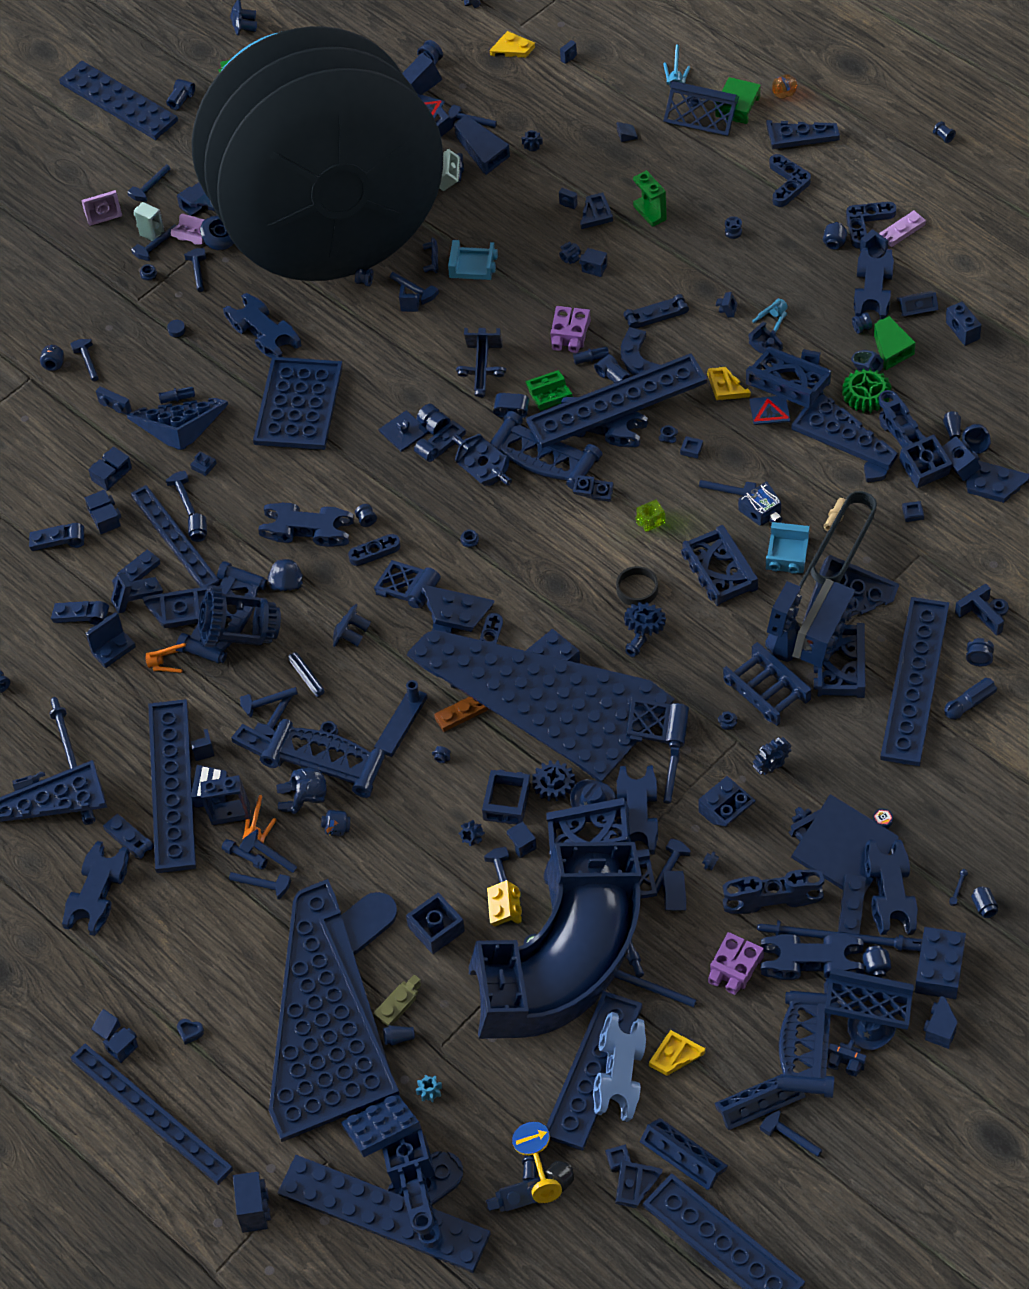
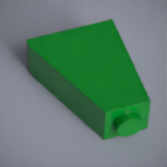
(892, 342)

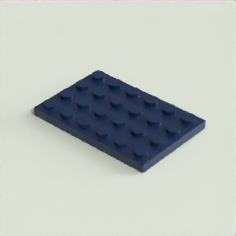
(298, 403)

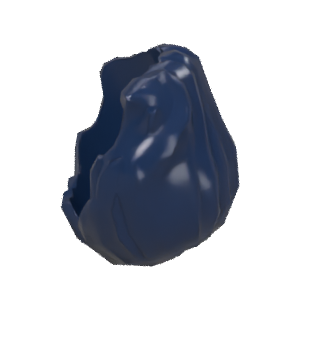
(285, 575)

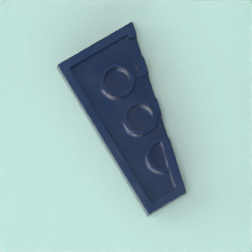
(790, 135)

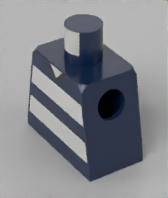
(205, 774)

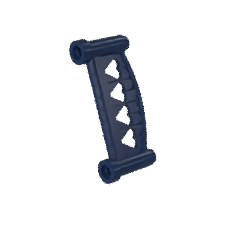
(513, 431)
(232, 579)
(361, 774)
(813, 1079)

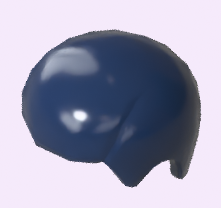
(977, 438)

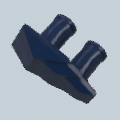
(237, 16)
(342, 632)

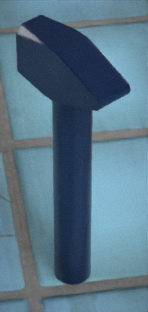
(455, 113)
(139, 194)
(142, 252)
(196, 255)
(427, 294)
(81, 346)
(178, 480)
(749, 486)
(248, 704)
(267, 730)
(674, 760)
(251, 841)
(677, 849)
(498, 856)
(281, 885)
(772, 1123)

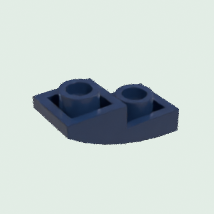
(594, 489)
(674, 891)

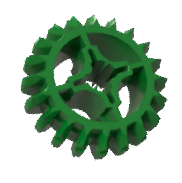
(863, 390)

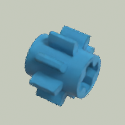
(429, 1088)

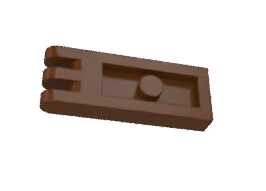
(459, 713)

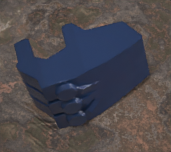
(762, 338)

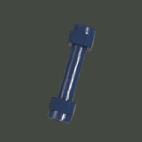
(258, 861)

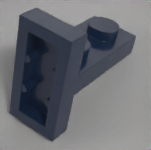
(129, 591)
(978, 604)

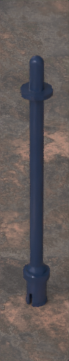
(57, 714)
(900, 943)

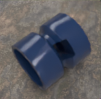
(432, 418)

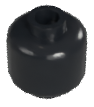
(560, 1172)

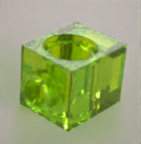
(650, 515)

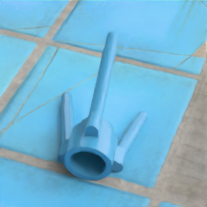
(676, 75)
(776, 309)

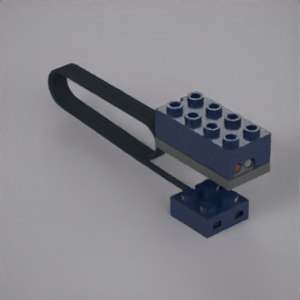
(832, 604)

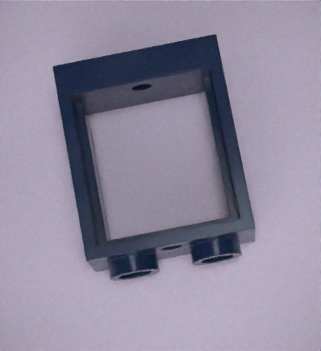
(219, 812)
(506, 814)

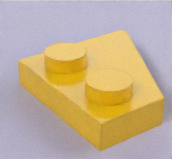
(725, 384)

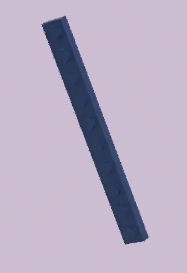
(152, 1114)

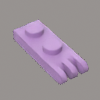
(903, 228)

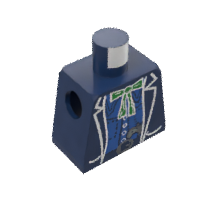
(761, 505)

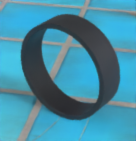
(636, 570)

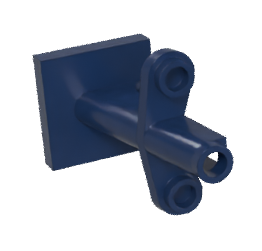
(482, 341)

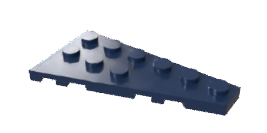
(841, 430)
(63, 793)

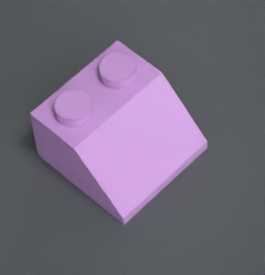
(101, 208)

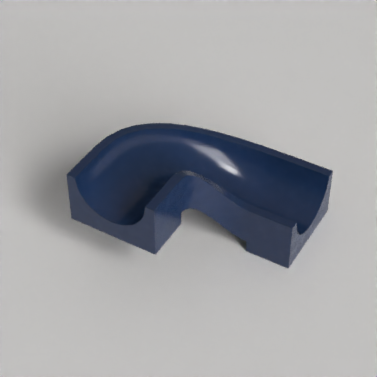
(575, 953)

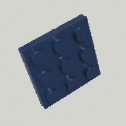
(380, 1125)

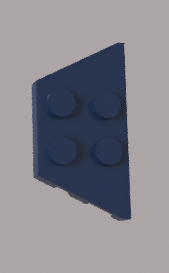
(995, 482)
(176, 607)
(456, 608)

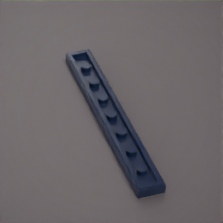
(174, 537)

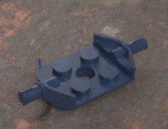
(473, 451)

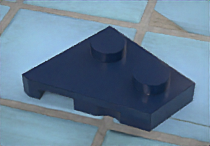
(596, 211)
(635, 1183)

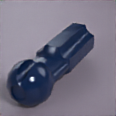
(970, 698)

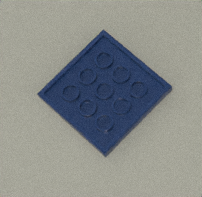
(838, 842)

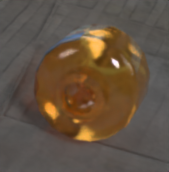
(784, 86)

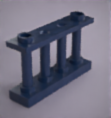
(774, 668)

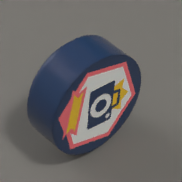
(883, 817)

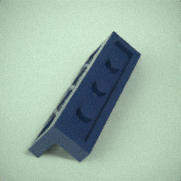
(755, 1102)
(682, 1153)

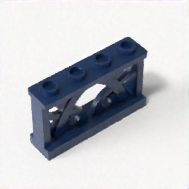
(793, 390)
(705, 576)
(856, 679)
(592, 813)

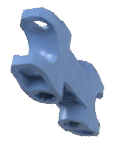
(617, 1080)

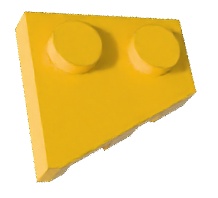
(512, 45)
(675, 1053)

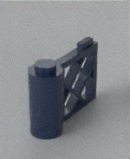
(414, 592)
(673, 726)

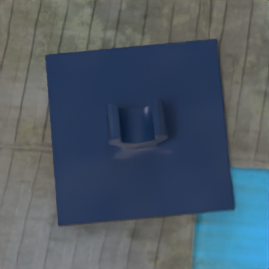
(403, 431)

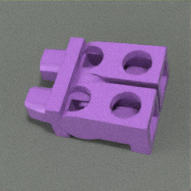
(569, 329)
(735, 963)

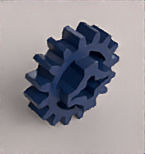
(645, 619)
(772, 755)
(553, 780)

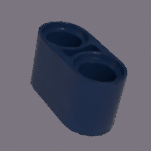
(511, 402)

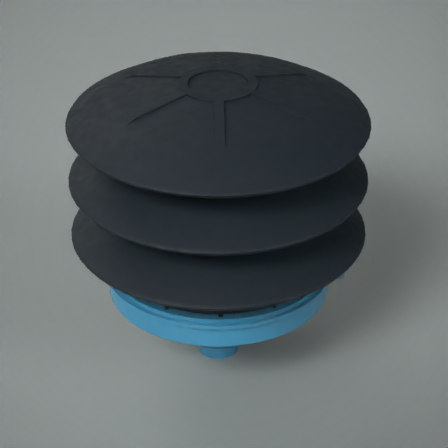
(316, 153)

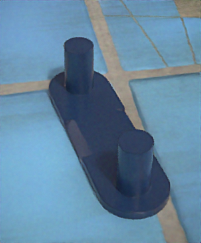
(434, 257)

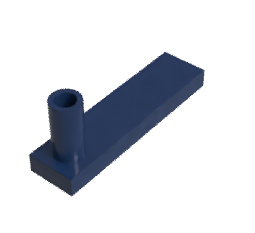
(402, 719)

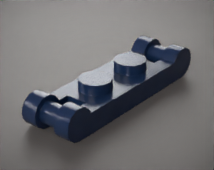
(656, 312)

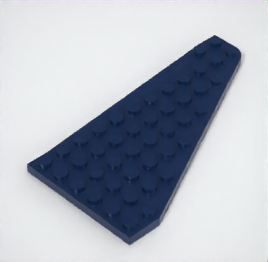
(555, 700)
(326, 1038)

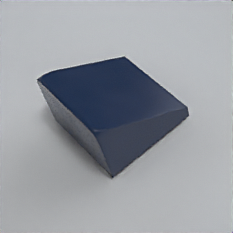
(626, 132)
(106, 1024)

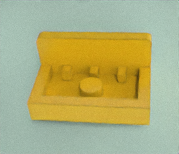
(504, 903)

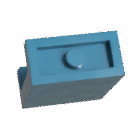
(472, 262)
(787, 547)

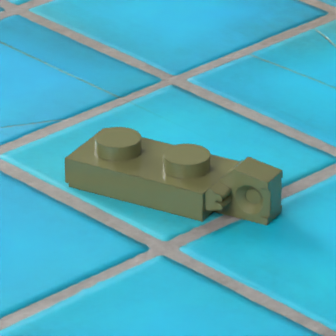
(398, 1001)

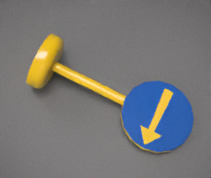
(530, 1140)

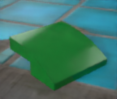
(548, 390)

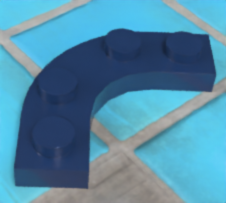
(630, 352)

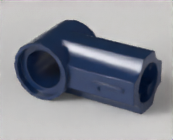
(181, 91)
(609, 367)

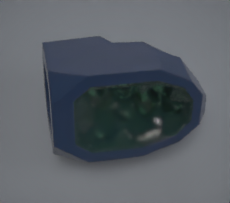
(867, 359)

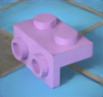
(188, 229)

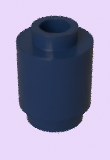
(197, 527)
(985, 902)

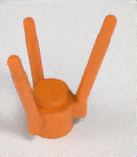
(155, 658)
(261, 837)

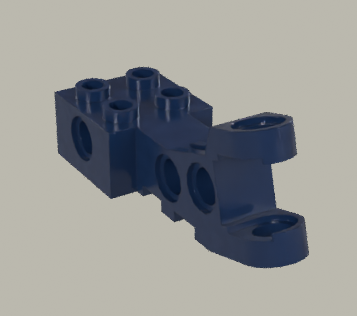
(920, 456)
(408, 1165)

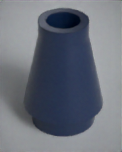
(952, 422)
(397, 1034)

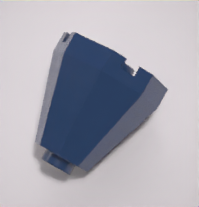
(783, 647)

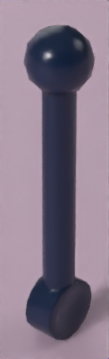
(953, 900)

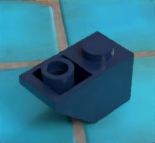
(942, 1025)

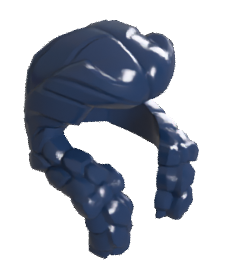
(309, 786)

